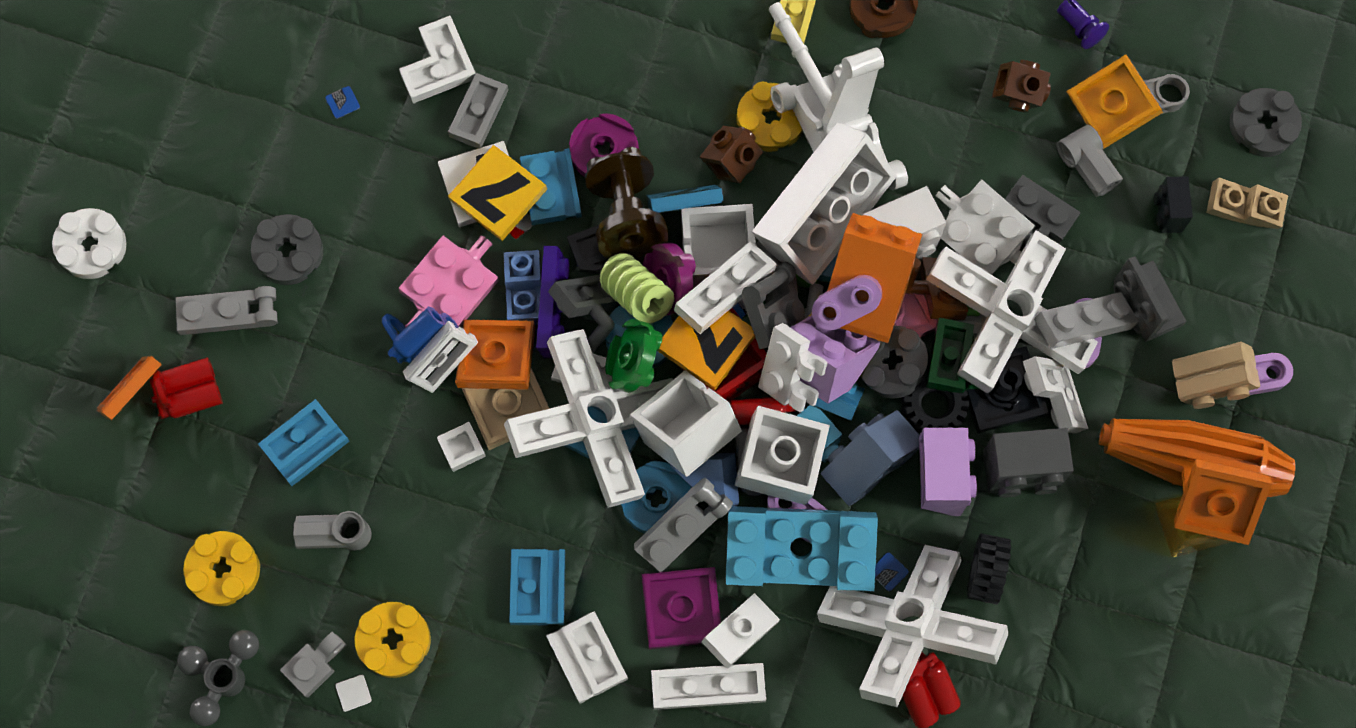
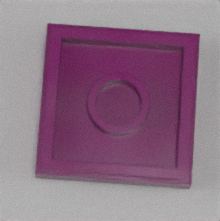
(680, 606)

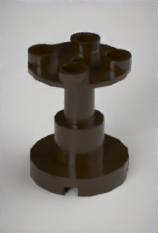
(630, 225)

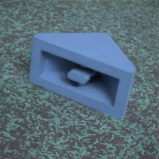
(720, 471)

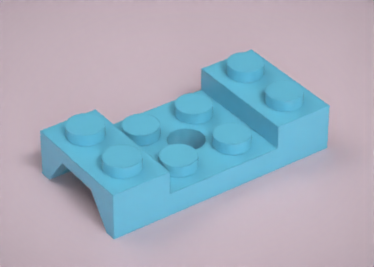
(840, 552)

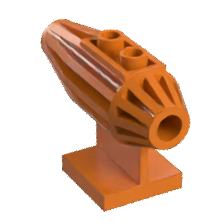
(1220, 469)

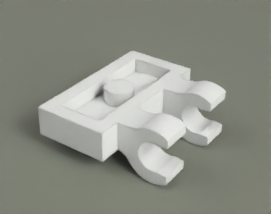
(784, 366)

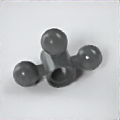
(194, 660)

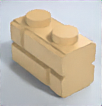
(1216, 374)

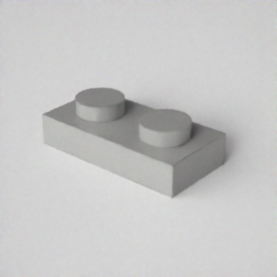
(478, 111)

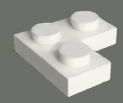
(444, 68)
(1053, 380)

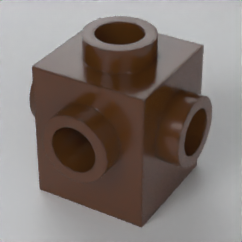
(1022, 85)
(732, 153)

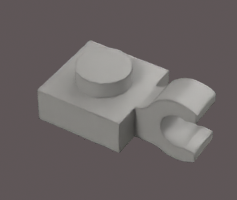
(311, 667)

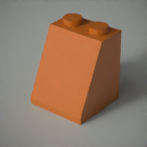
(884, 254)

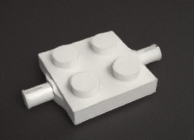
(984, 227)

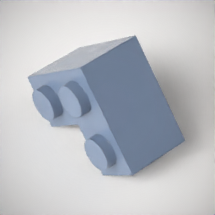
(870, 455)

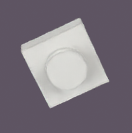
(461, 446)

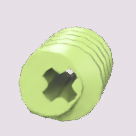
(636, 288)

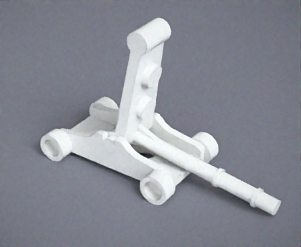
(832, 98)

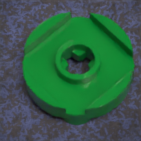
(632, 356)

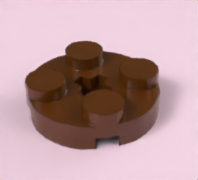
(883, 23)

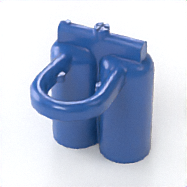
(415, 335)

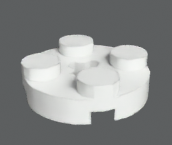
(78, 226)

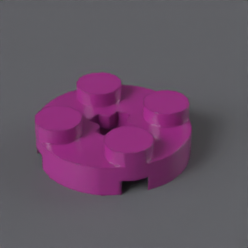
(598, 131)
(672, 268)

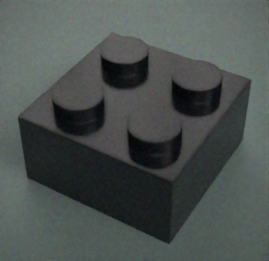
(1173, 205)

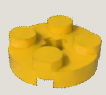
(768, 136)
(209, 551)
(375, 626)

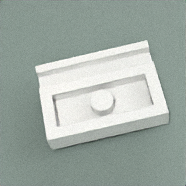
(587, 657)

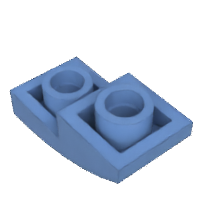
(522, 285)

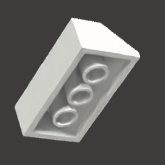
(814, 209)

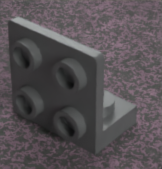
(1148, 299)

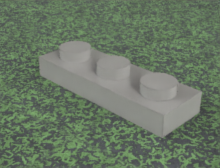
(1086, 320)

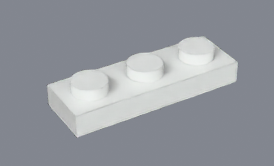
(724, 287)
(708, 686)

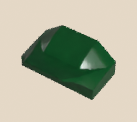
(948, 350)

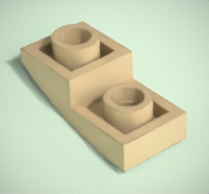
(1247, 205)

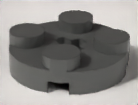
(1279, 108)
(273, 234)
(908, 374)

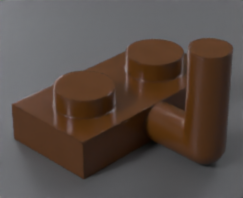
(939, 302)

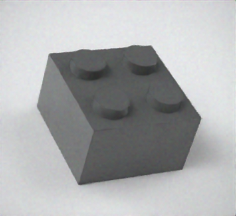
(1027, 462)

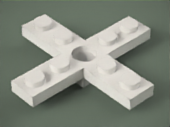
(1002, 327)
(573, 424)
(905, 640)

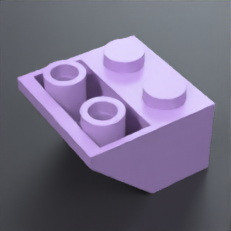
(845, 355)
(946, 470)

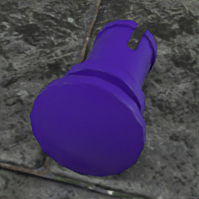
(1084, 24)

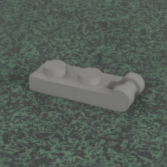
(225, 311)
(682, 525)

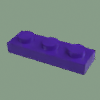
(554, 269)

